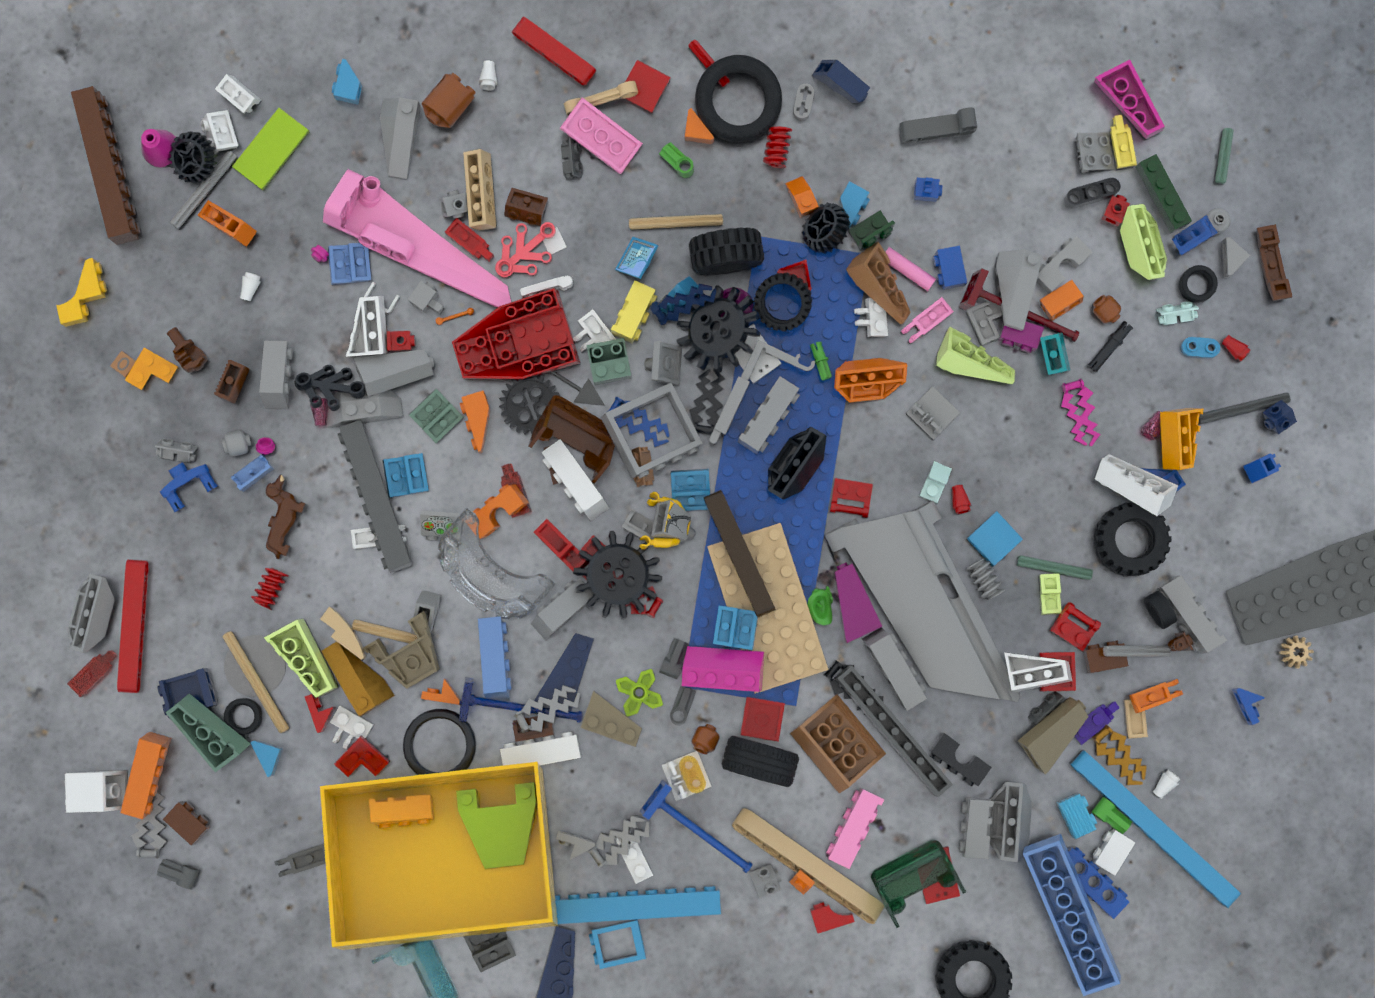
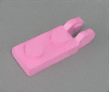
(929, 319)

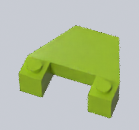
(503, 831)

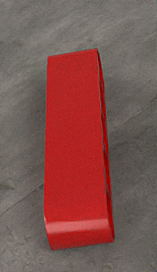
(554, 51)

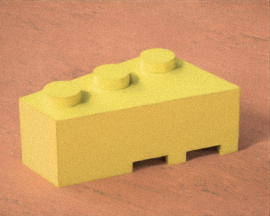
(634, 312)

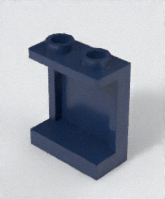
(193, 683)

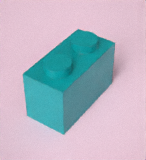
(1055, 353)

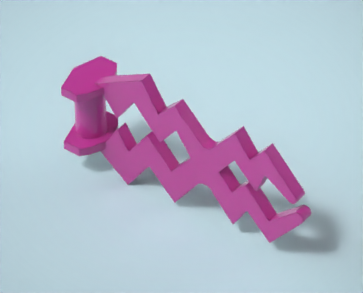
(1083, 419)

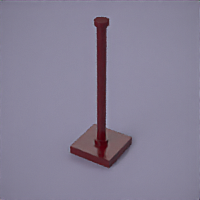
(975, 290)

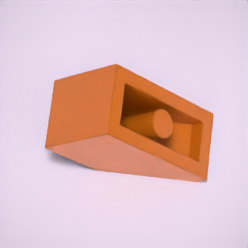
(802, 196)

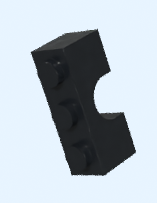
(973, 771)

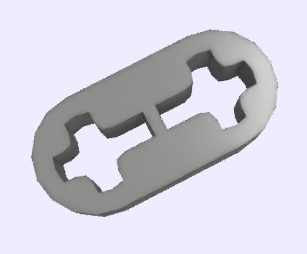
(808, 102)

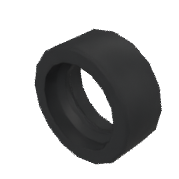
(1213, 283)
(1160, 609)
(257, 715)

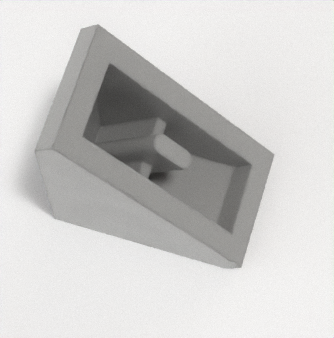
(1233, 256)

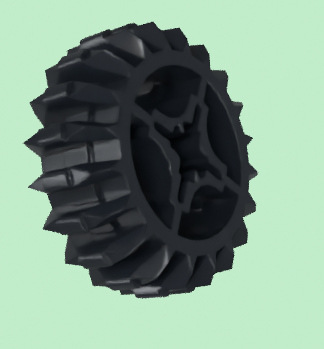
(186, 159)
(826, 228)

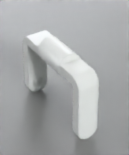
(387, 311)

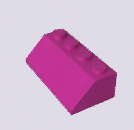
(723, 669)

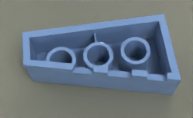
(493, 658)

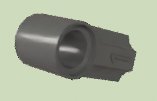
(673, 662)
(682, 703)
(183, 875)

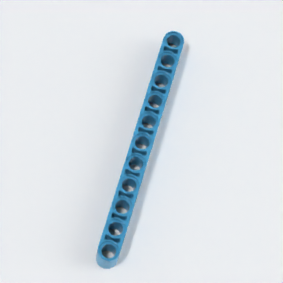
(1155, 829)

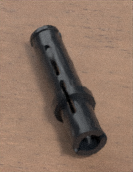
(1115, 340)

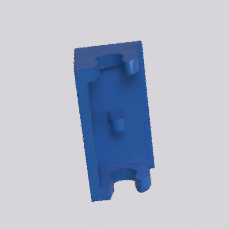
(1194, 235)

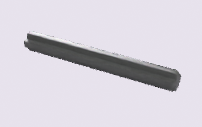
(1243, 408)

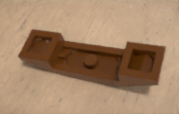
(1272, 263)

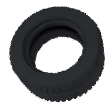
(760, 761)

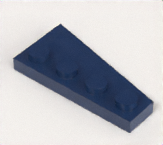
(568, 669)
(559, 966)

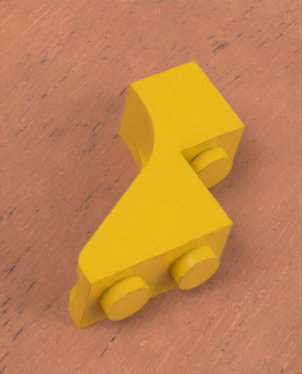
(88, 289)

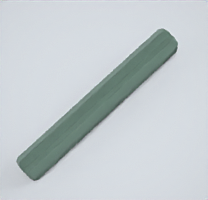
(1054, 567)

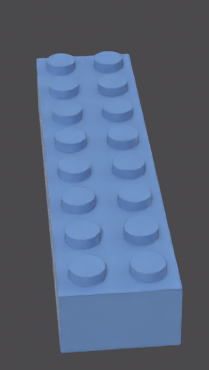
(1072, 915)

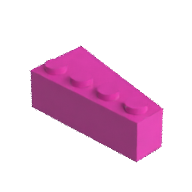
(1131, 98)

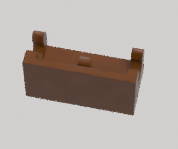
(547, 730)

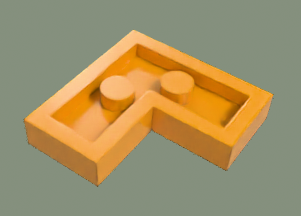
(148, 364)

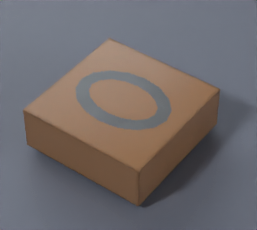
(123, 364)

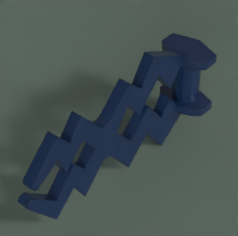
(690, 300)

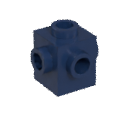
(1279, 417)

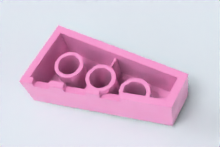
(854, 827)

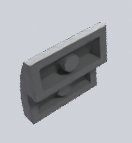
(490, 949)

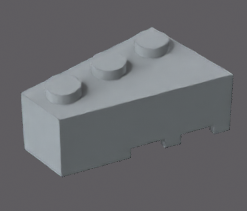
(560, 609)
(976, 828)

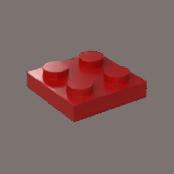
(762, 719)

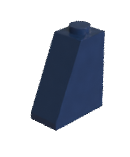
(841, 80)

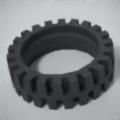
(767, 318)

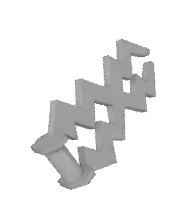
(554, 705)
(159, 841)
(612, 859)

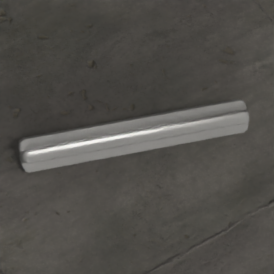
(1137, 651)

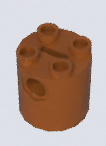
(447, 101)

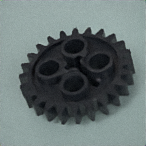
(513, 410)

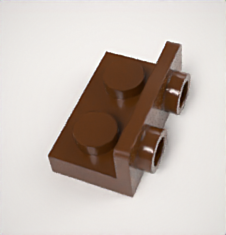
(525, 206)

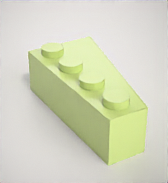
(303, 657)

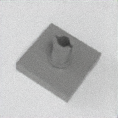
(665, 363)

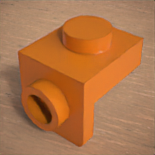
(801, 882)

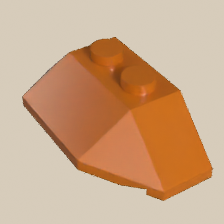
(869, 378)

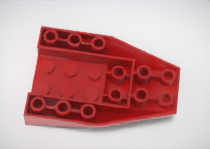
(518, 340)

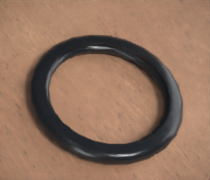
(434, 714)

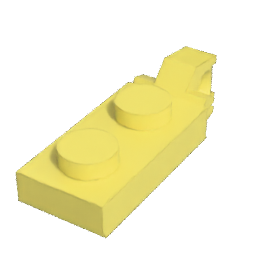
(1122, 143)

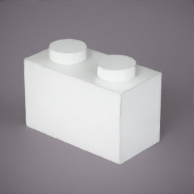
(1113, 851)

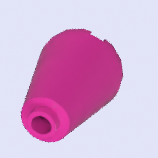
(156, 146)

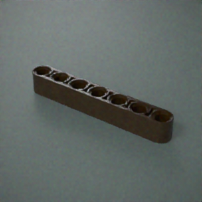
(739, 553)

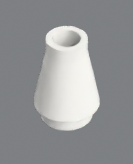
(488, 76)
(249, 285)
(1166, 783)

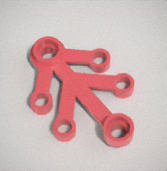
(523, 252)

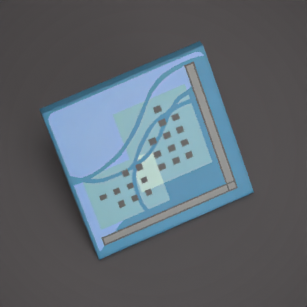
(636, 257)

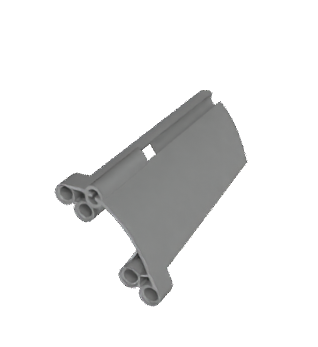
(942, 634)

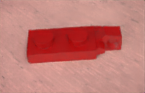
(468, 240)

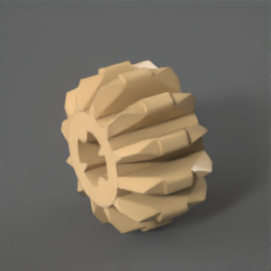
(1300, 659)

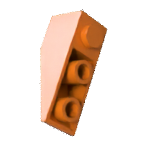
(478, 415)

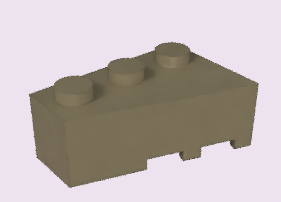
(609, 721)

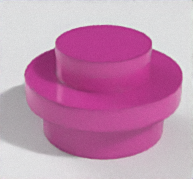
(319, 253)
(265, 446)

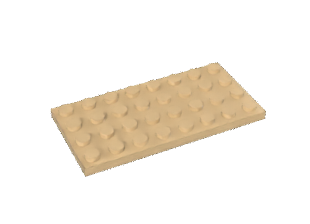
(788, 632)

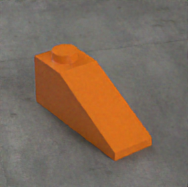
(227, 223)

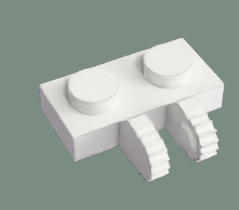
(875, 319)
(594, 328)
(350, 723)

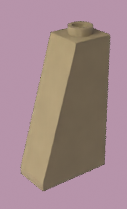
(1053, 734)

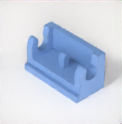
(252, 473)

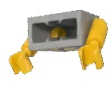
(670, 523)

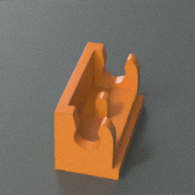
(1061, 300)

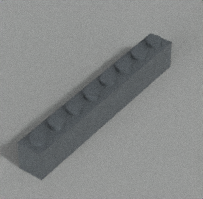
(375, 496)
(893, 731)

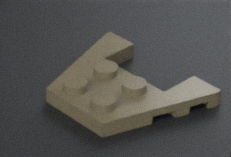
(412, 661)

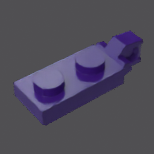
(1096, 721)

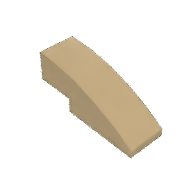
(343, 632)

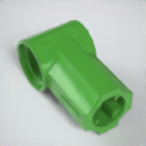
(677, 159)
(1107, 812)

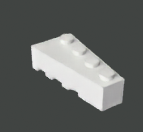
(1136, 484)

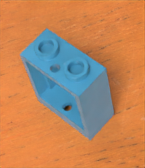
(598, 956)

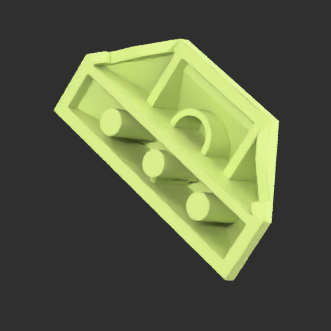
(1143, 243)

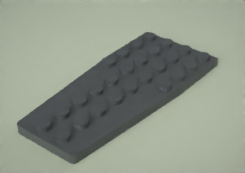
(1308, 592)

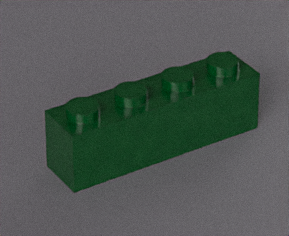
(1163, 193)

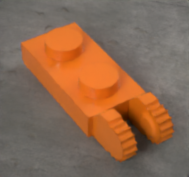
(1154, 696)

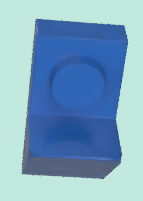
(1245, 700)

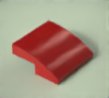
(649, 83)

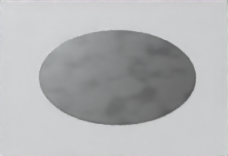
(264, 660)

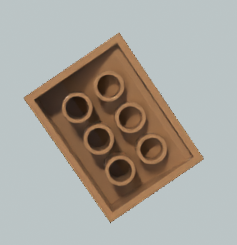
(838, 743)

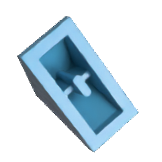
(267, 755)

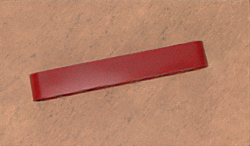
(132, 626)

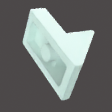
(935, 482)

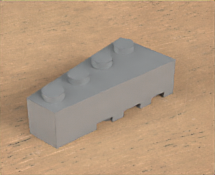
(768, 415)
(895, 668)

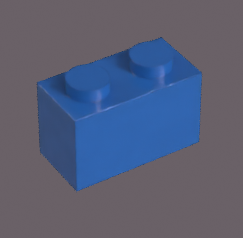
(950, 267)

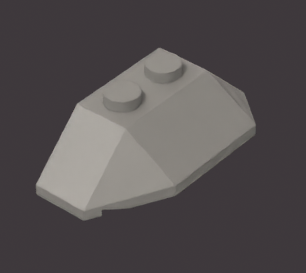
(367, 409)
(90, 613)
(1010, 821)

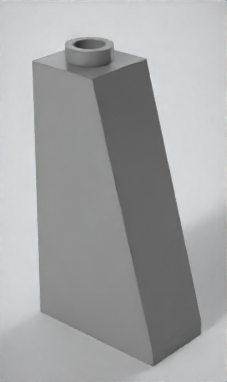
(393, 370)

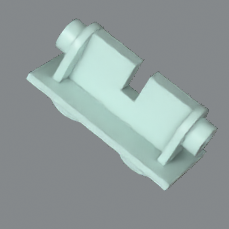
(1184, 311)

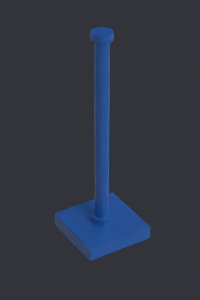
(657, 800)

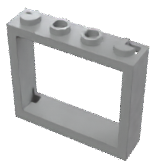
(623, 448)

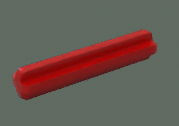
(706, 60)

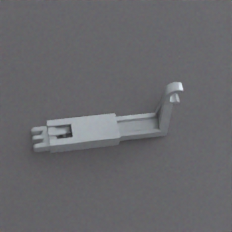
(742, 384)

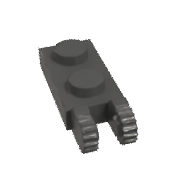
(303, 860)

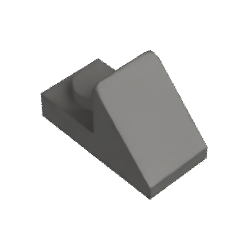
(580, 844)

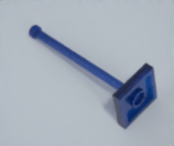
(468, 700)

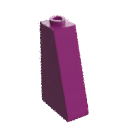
(855, 606)

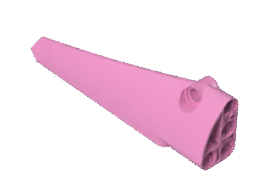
(388, 228)

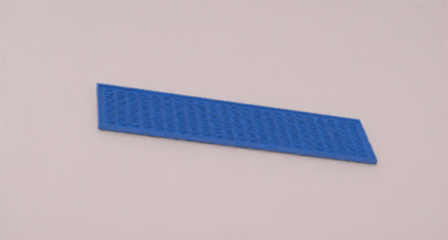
(745, 474)

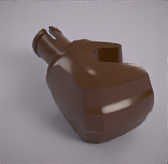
(186, 353)

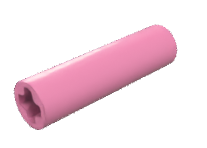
(910, 270)

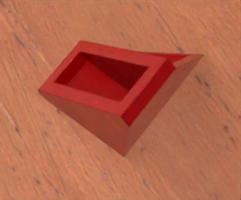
(799, 269)

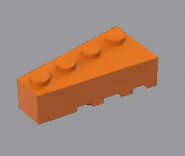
(145, 775)

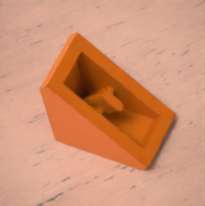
(696, 130)

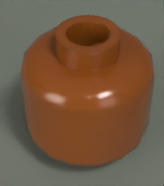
(1107, 309)
(705, 739)

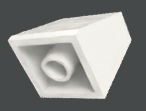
(95, 791)

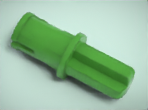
(821, 361)

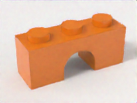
(509, 499)

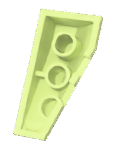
(965, 358)

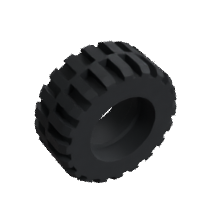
(726, 251)
(1109, 552)
(968, 952)

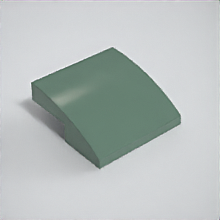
(436, 415)

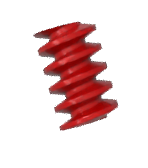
(776, 146)
(268, 587)

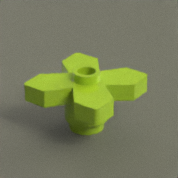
(634, 702)

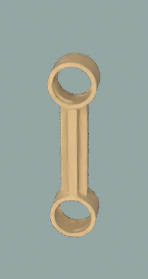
(622, 91)

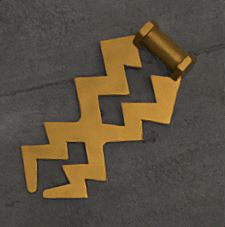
(1125, 761)

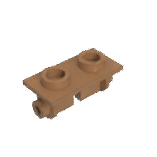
(642, 457)

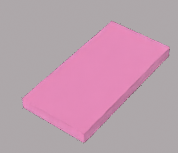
(601, 135)

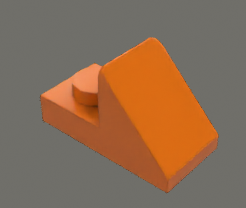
(447, 696)

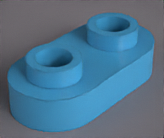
(1201, 347)

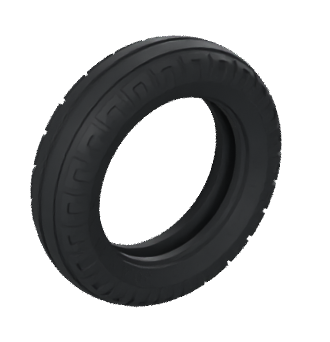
(769, 84)

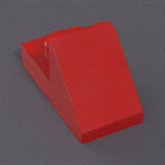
(319, 717)

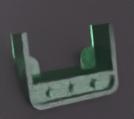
(912, 874)

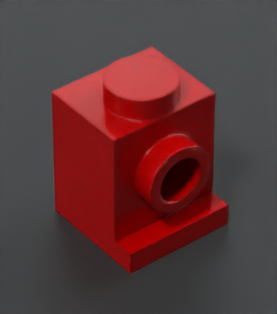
(1111, 215)
(392, 344)

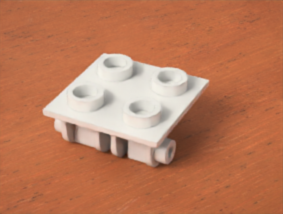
(676, 779)

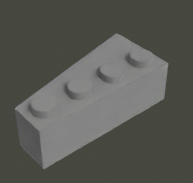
(1191, 615)

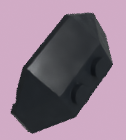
(796, 463)

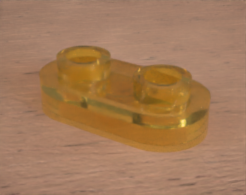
(692, 774)

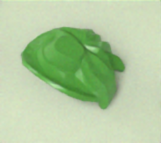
(820, 606)

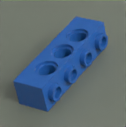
(1117, 901)

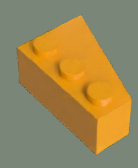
(401, 811)

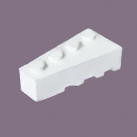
(576, 481)

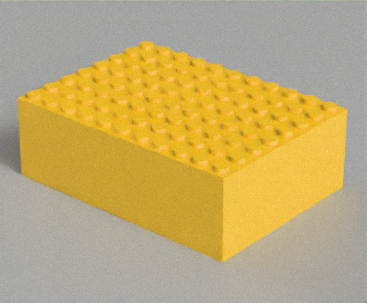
(429, 877)

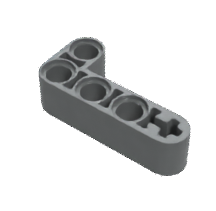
(939, 127)

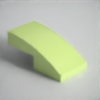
(1050, 594)

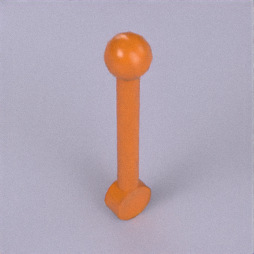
(439, 320)

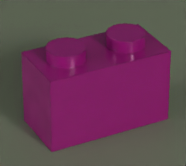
(1026, 339)

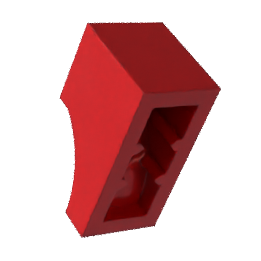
(827, 919)

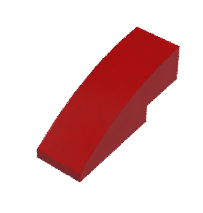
(560, 545)

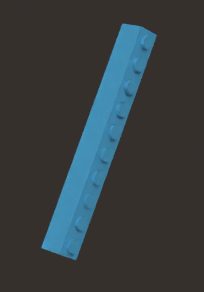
(638, 906)

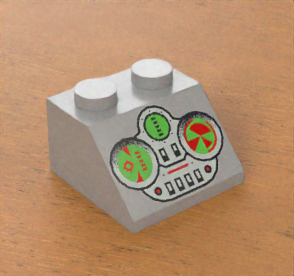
(436, 523)

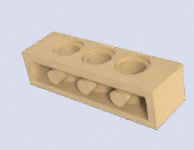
(479, 190)

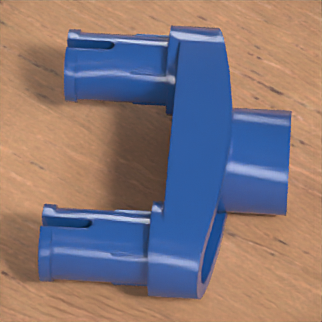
(181, 476)

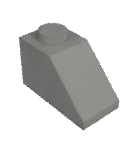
(429, 604)

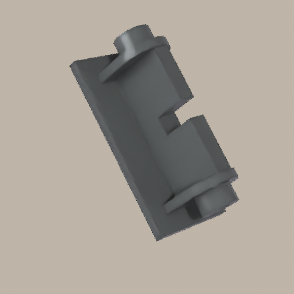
(571, 150)
(1051, 702)

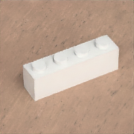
(544, 751)

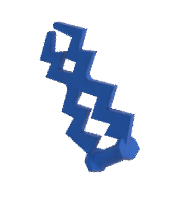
(645, 425)

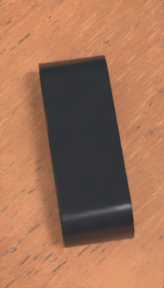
(1085, 199)

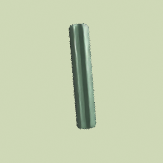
(1224, 155)

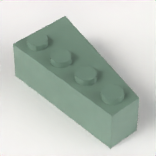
(207, 732)

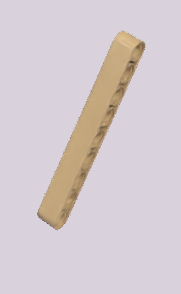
(799, 858)

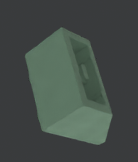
(609, 361)

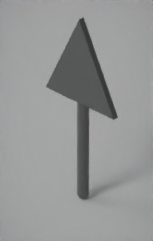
(586, 395)

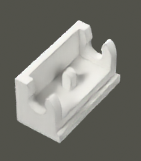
(237, 93)

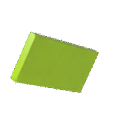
(270, 149)

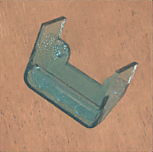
(427, 965)

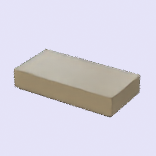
(1135, 722)

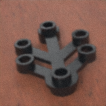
(307, 382)

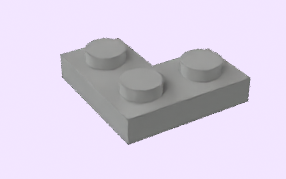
(982, 321)

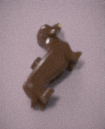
(284, 517)

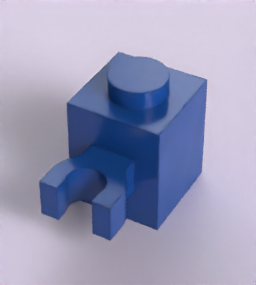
(927, 189)
(1261, 467)

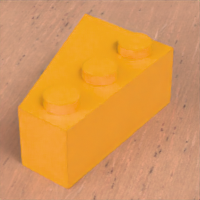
(1179, 437)

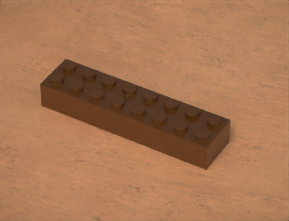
(105, 165)

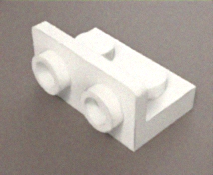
(219, 130)

